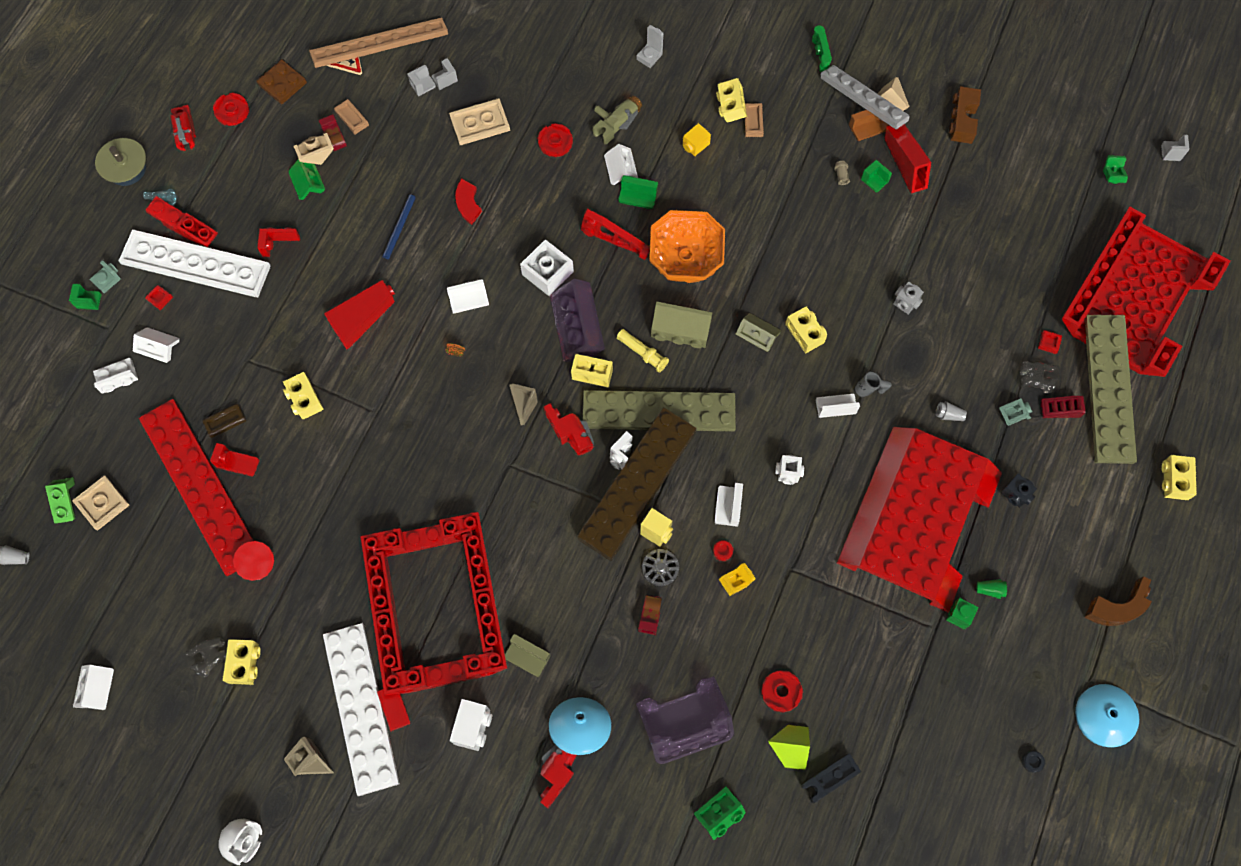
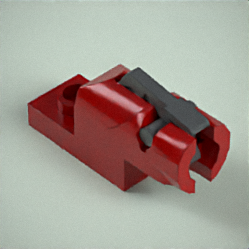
(183, 127)
(570, 430)
(556, 772)

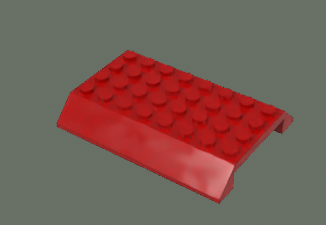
(1146, 281)
(917, 513)

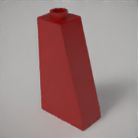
(909, 157)
(360, 312)

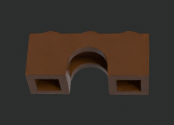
(963, 127)

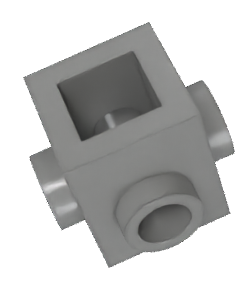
(908, 297)

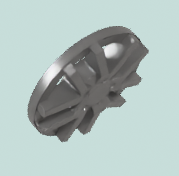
(660, 567)

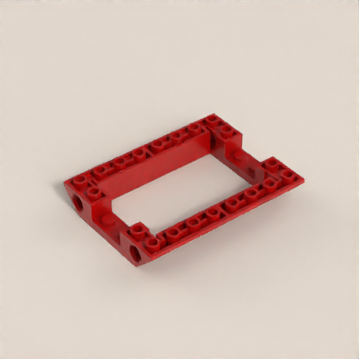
(376, 550)

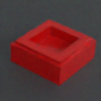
(158, 297)
(1050, 342)

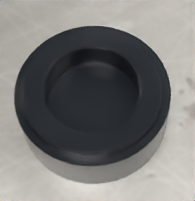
(1033, 761)

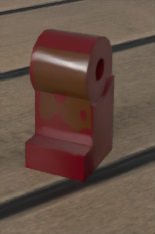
(331, 127)
(650, 615)

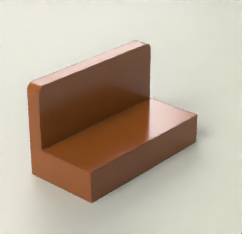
(866, 125)

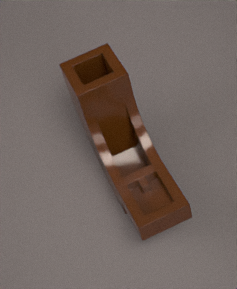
(1111, 614)

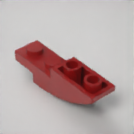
(181, 223)

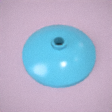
(1095, 719)
(582, 735)

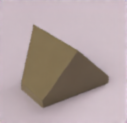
(524, 400)
(307, 759)

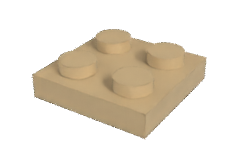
(100, 503)

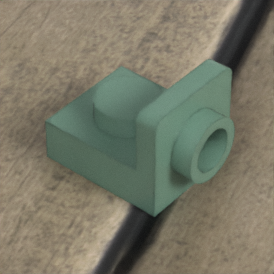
(105, 277)
(1016, 411)

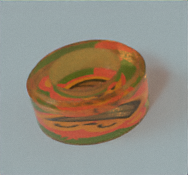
(454, 349)

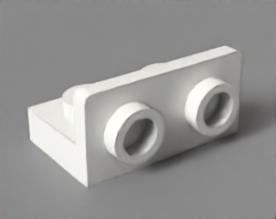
(115, 375)
(620, 450)

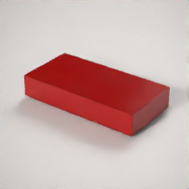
(393, 710)

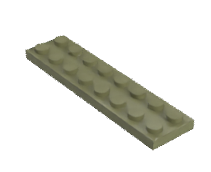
(1110, 389)
(639, 409)

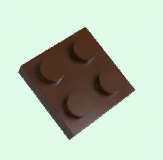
(281, 82)

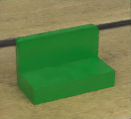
(305, 179)
(638, 192)

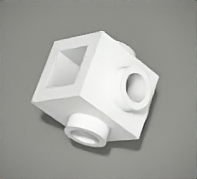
(794, 466)

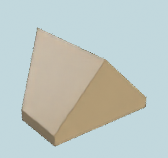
(894, 94)
(314, 149)

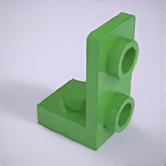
(60, 499)

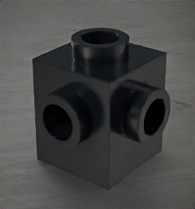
(1019, 491)

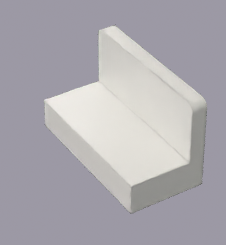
(620, 163)
(467, 296)
(154, 344)
(836, 405)
(728, 505)
(93, 687)

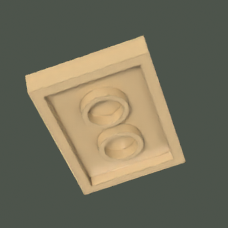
(479, 121)

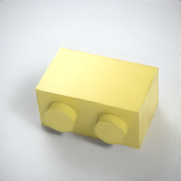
(656, 528)

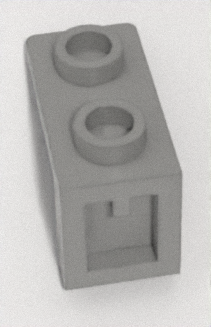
(654, 47)

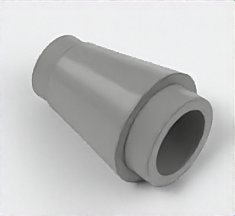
(950, 412)
(11, 555)

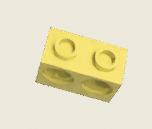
(733, 100)
(802, 331)
(592, 370)
(305, 394)
(1184, 478)
(235, 662)

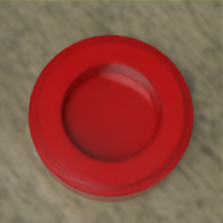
(723, 550)

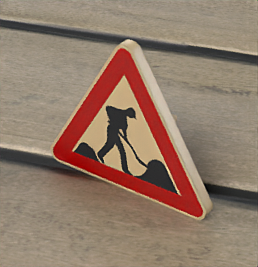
(351, 65)

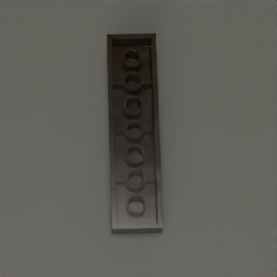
(636, 484)

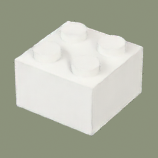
(547, 267)
(470, 725)

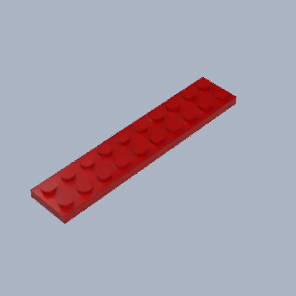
(197, 482)

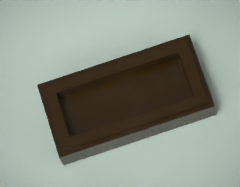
(224, 420)

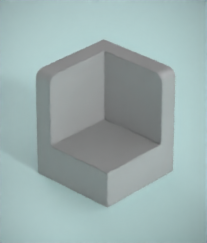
(446, 76)
(420, 80)
(1175, 150)

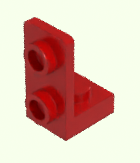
(270, 234)
(233, 461)

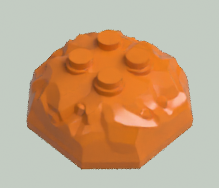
(687, 245)

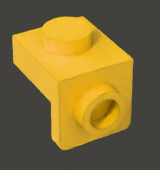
(737, 579)

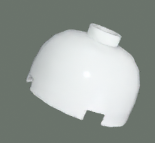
(239, 840)

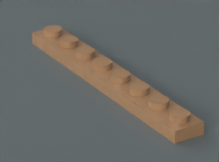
(378, 42)

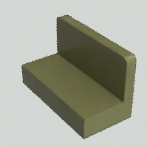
(758, 332)
(527, 656)

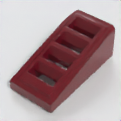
(1074, 412)

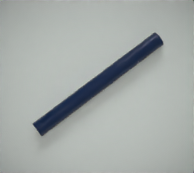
(398, 228)

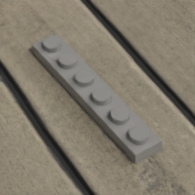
(865, 97)

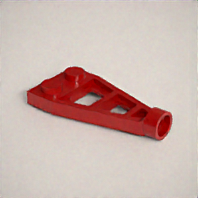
(592, 227)

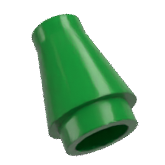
(992, 588)

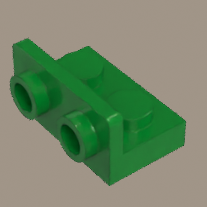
(720, 813)

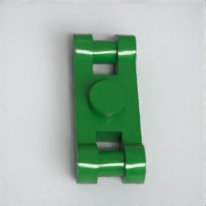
(822, 48)

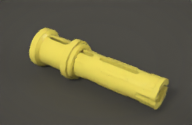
(649, 354)

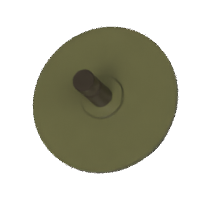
(121, 161)

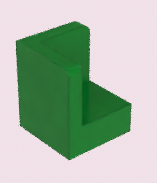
(876, 176)
(84, 299)

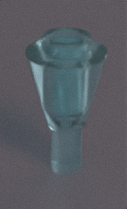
(167, 195)

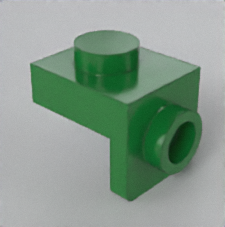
(1115, 170)

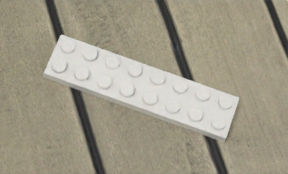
(195, 263)
(360, 710)

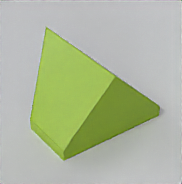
(792, 746)

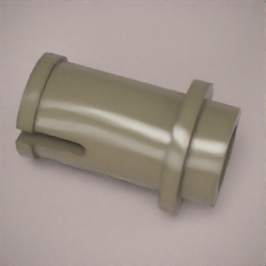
(842, 173)

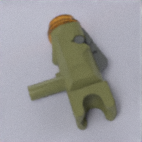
(618, 119)

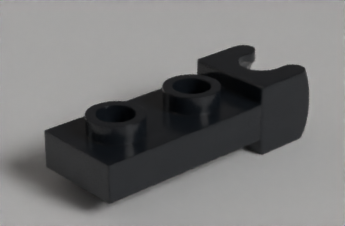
(832, 777)

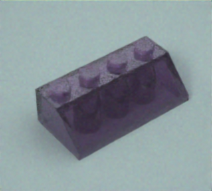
(576, 320)

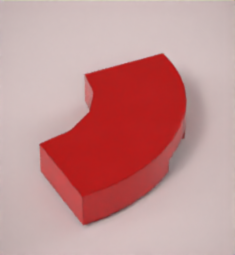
(465, 201)

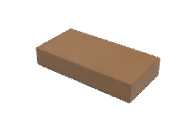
(351, 116)
(754, 120)

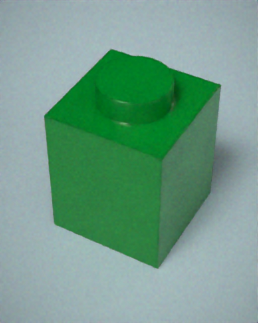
(962, 613)

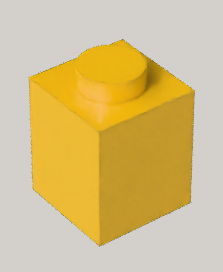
(696, 140)

